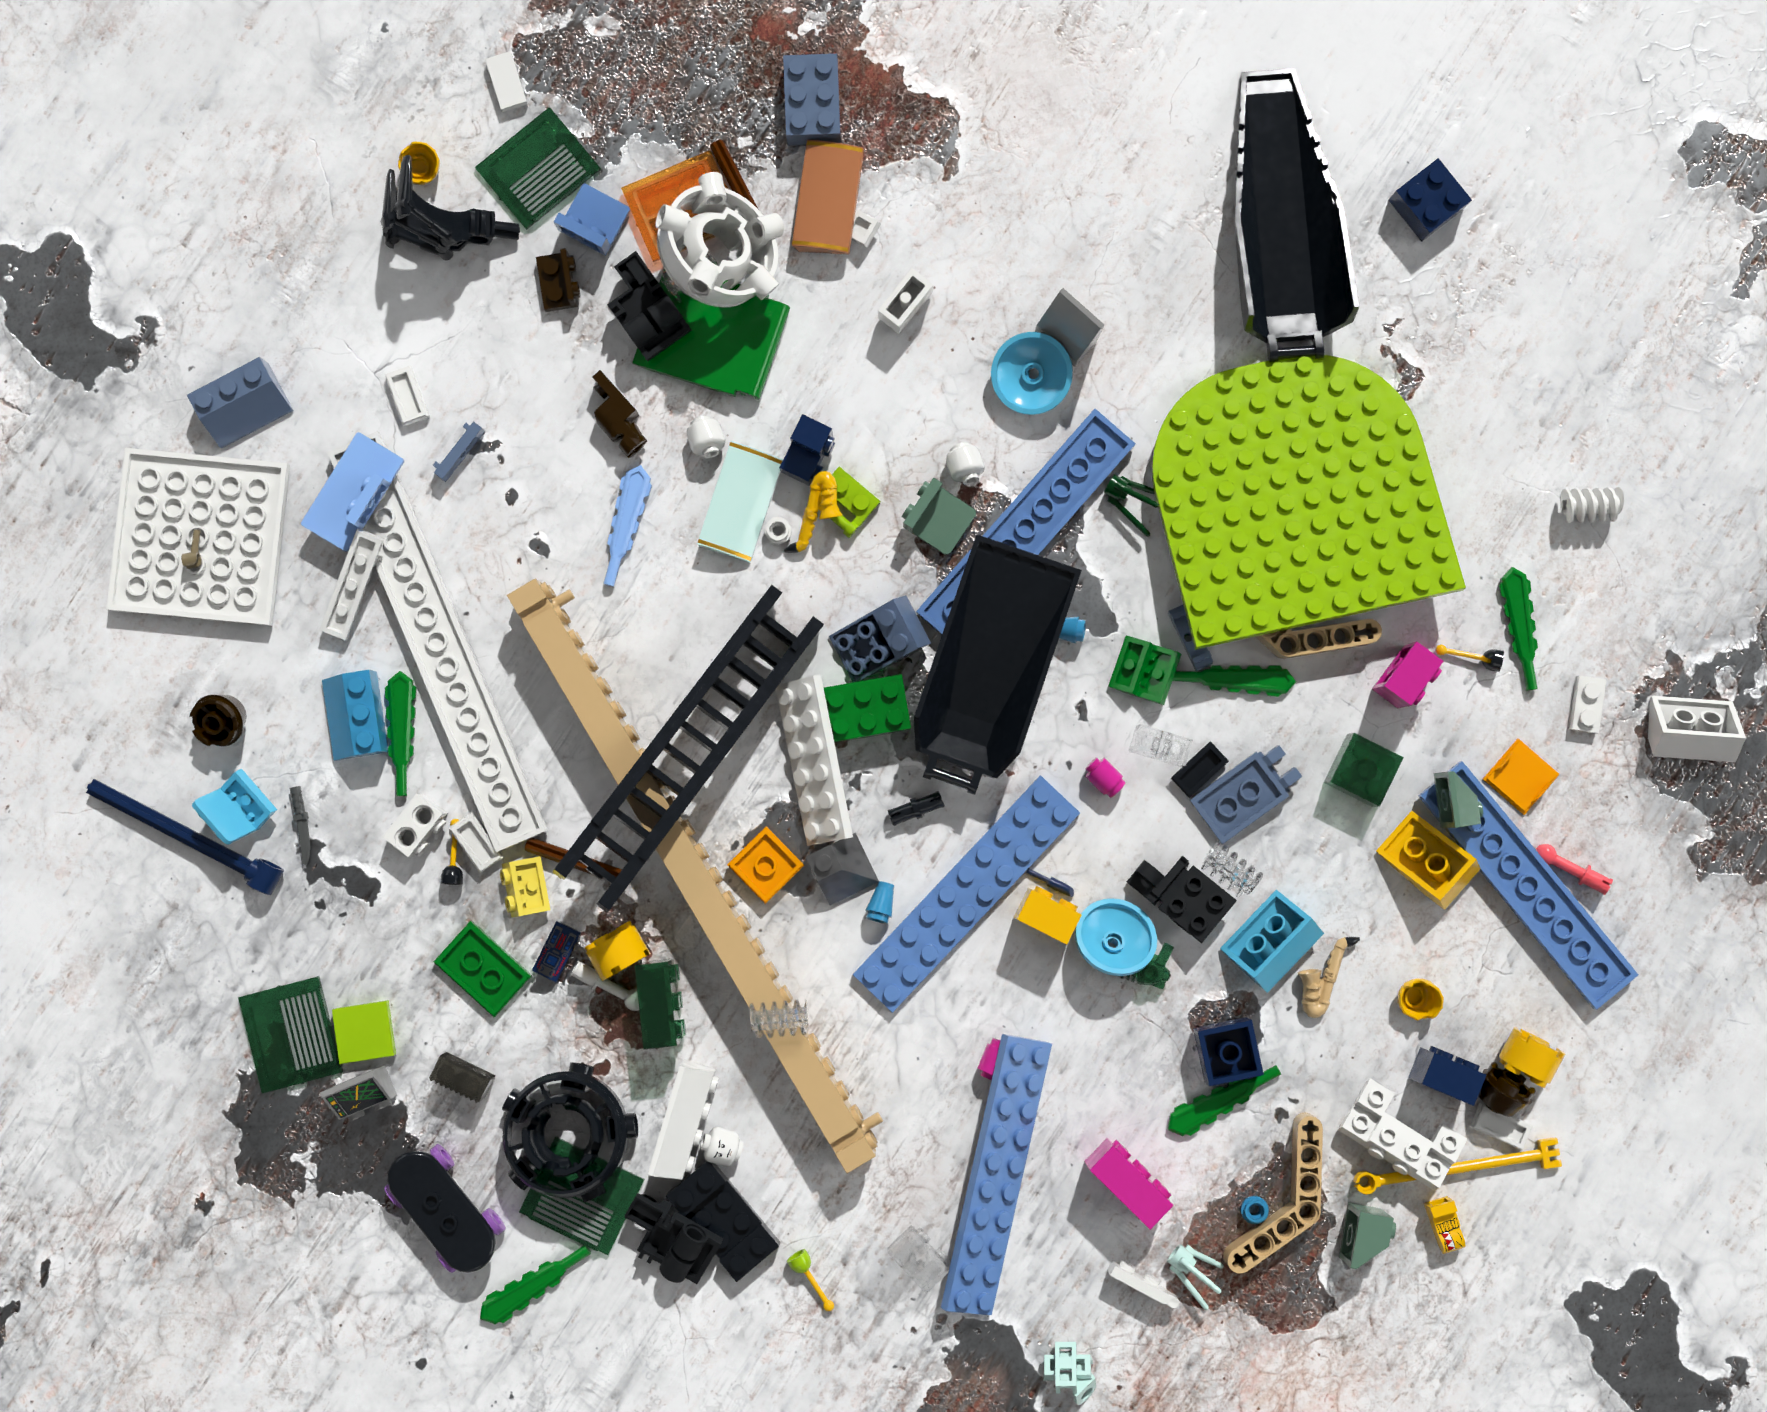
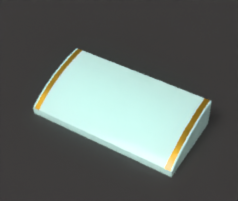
(740, 502)

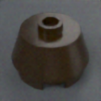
(218, 720)
(1505, 1091)

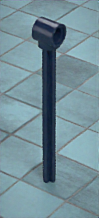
(259, 873)

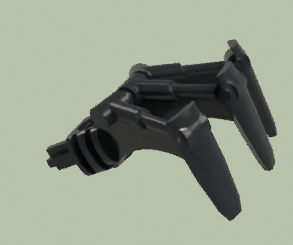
(434, 229)

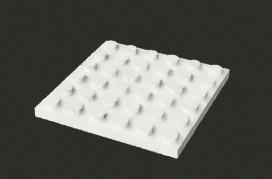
(241, 528)

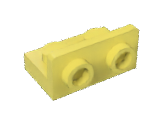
(524, 887)

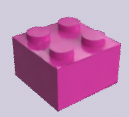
(1408, 675)

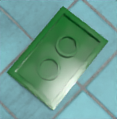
(482, 968)

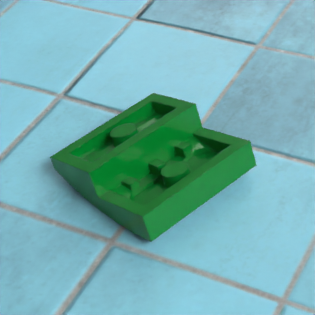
(1144, 670)

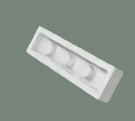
(351, 584)

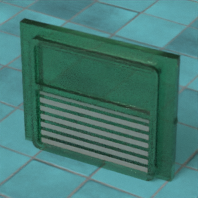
(537, 168)
(290, 1034)
(588, 1223)

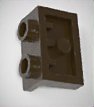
(557, 281)

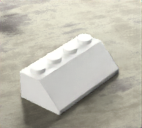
(682, 1121)

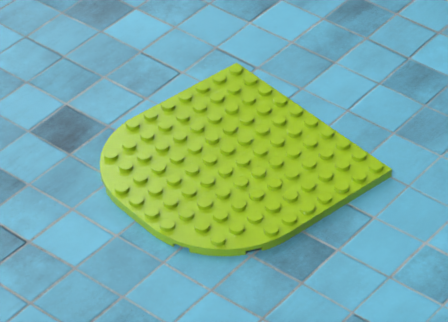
(1297, 499)

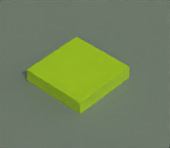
(364, 1032)

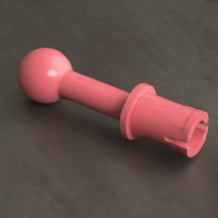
(1586, 876)

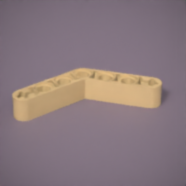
(1325, 636)
(1290, 1211)

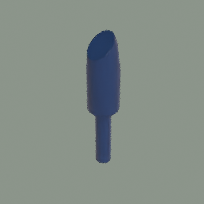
(1053, 883)

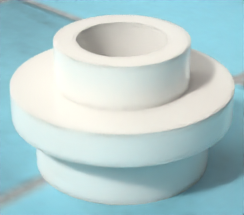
(778, 522)

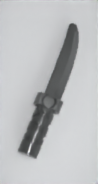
(302, 824)

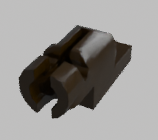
(616, 417)

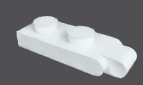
(1147, 1285)

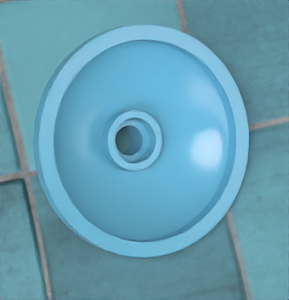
(1012, 369)
(1120, 924)

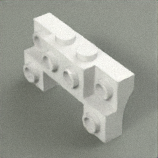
(1398, 1143)

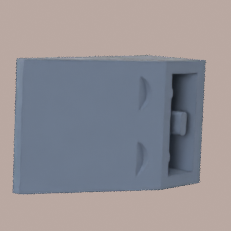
(880, 639)

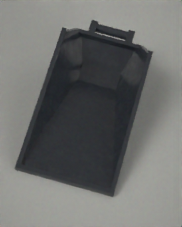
(992, 661)

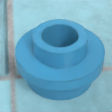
(1256, 1218)

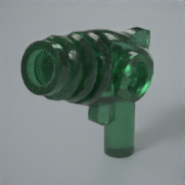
(1155, 972)

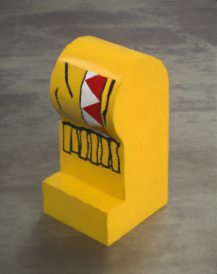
(1445, 1224)

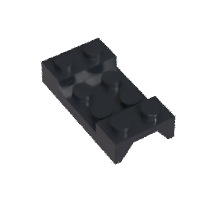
(718, 1206)

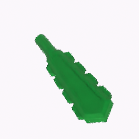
(1518, 608)
(1253, 679)
(400, 713)
(1204, 1109)
(517, 1294)

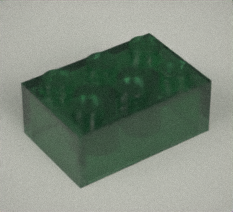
(659, 1003)

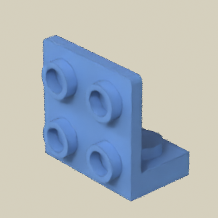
(593, 219)

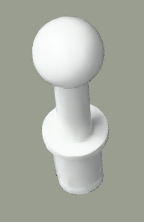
(589, 976)

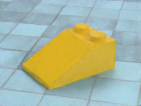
(1429, 859)

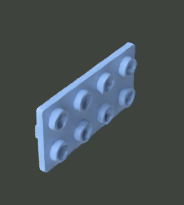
(352, 491)

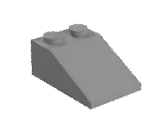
(1071, 325)

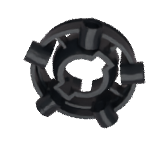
(538, 1155)

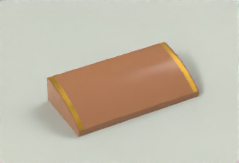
(827, 197)

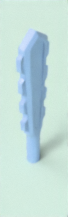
(630, 505)

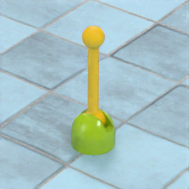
(800, 1263)

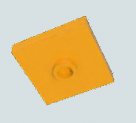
(765, 864)

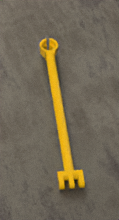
(1542, 1154)

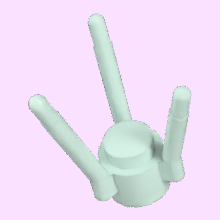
(1182, 1260)

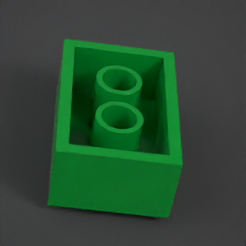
(867, 708)

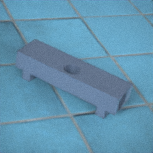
(459, 451)
(1200, 657)

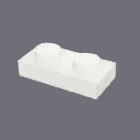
(1587, 704)

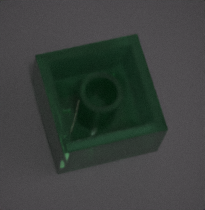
(1363, 770)

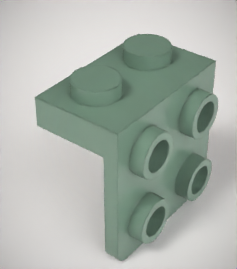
(938, 517)

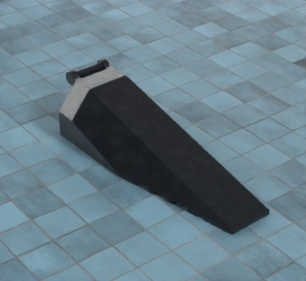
(1288, 222)

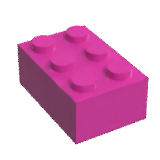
(1130, 1182)

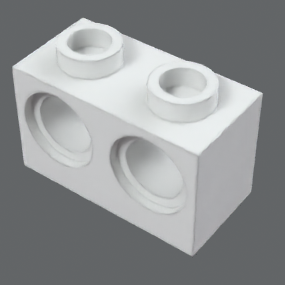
(410, 820)

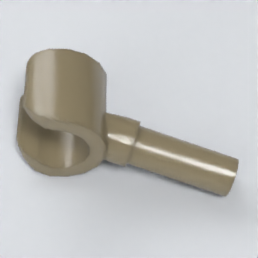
(193, 559)

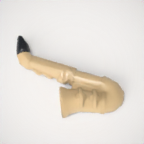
(1318, 991)

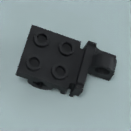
(646, 309)
(1185, 895)
(673, 1240)

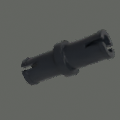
(916, 808)

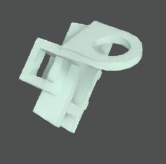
(1079, 1379)

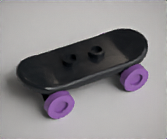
(442, 1209)

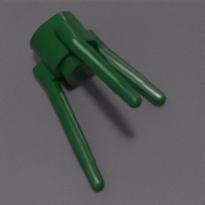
(1120, 488)

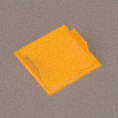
(1520, 776)

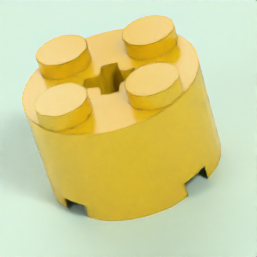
(616, 950)
(1532, 1056)

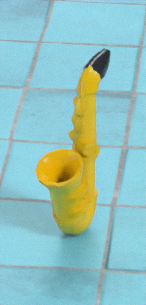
(823, 498)

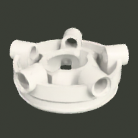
(734, 223)

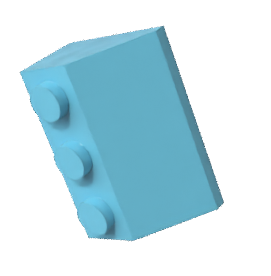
(1272, 940)

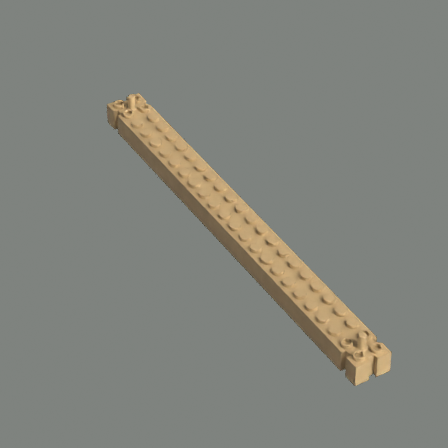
(695, 878)

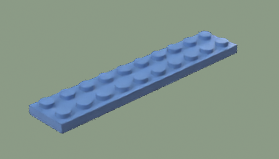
(1045, 502)
(966, 893)
(1539, 897)
(996, 1175)

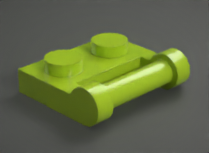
(854, 499)

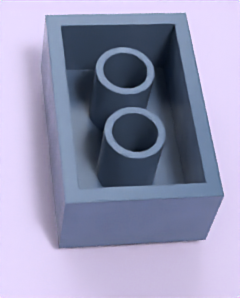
(811, 98)

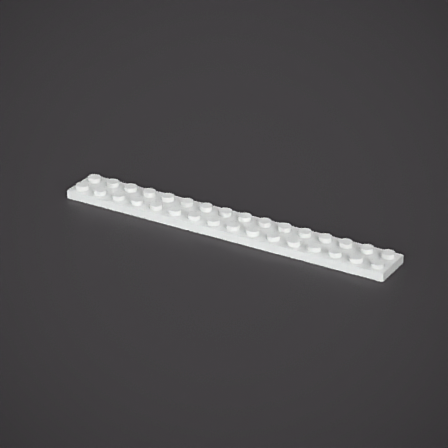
(450, 670)

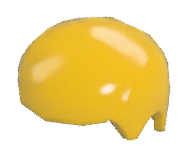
(424, 162)
(1420, 999)

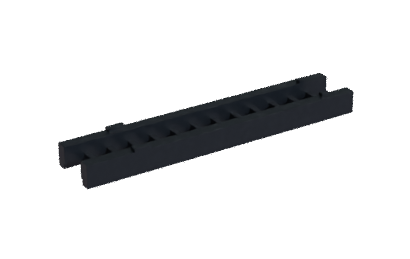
(677, 721)

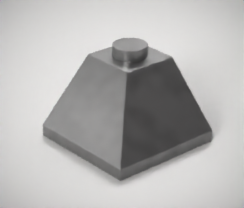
(842, 869)

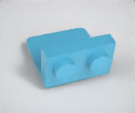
(235, 808)

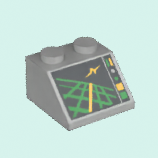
(359, 1093)

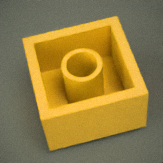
(1047, 915)

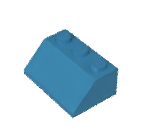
(355, 715)

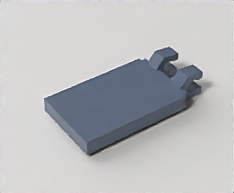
(1244, 794)

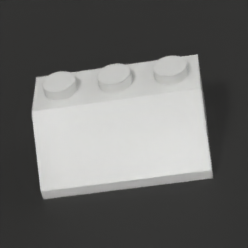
(1694, 729)

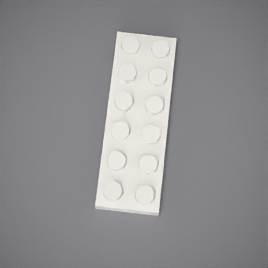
(814, 760)

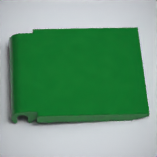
(727, 345)

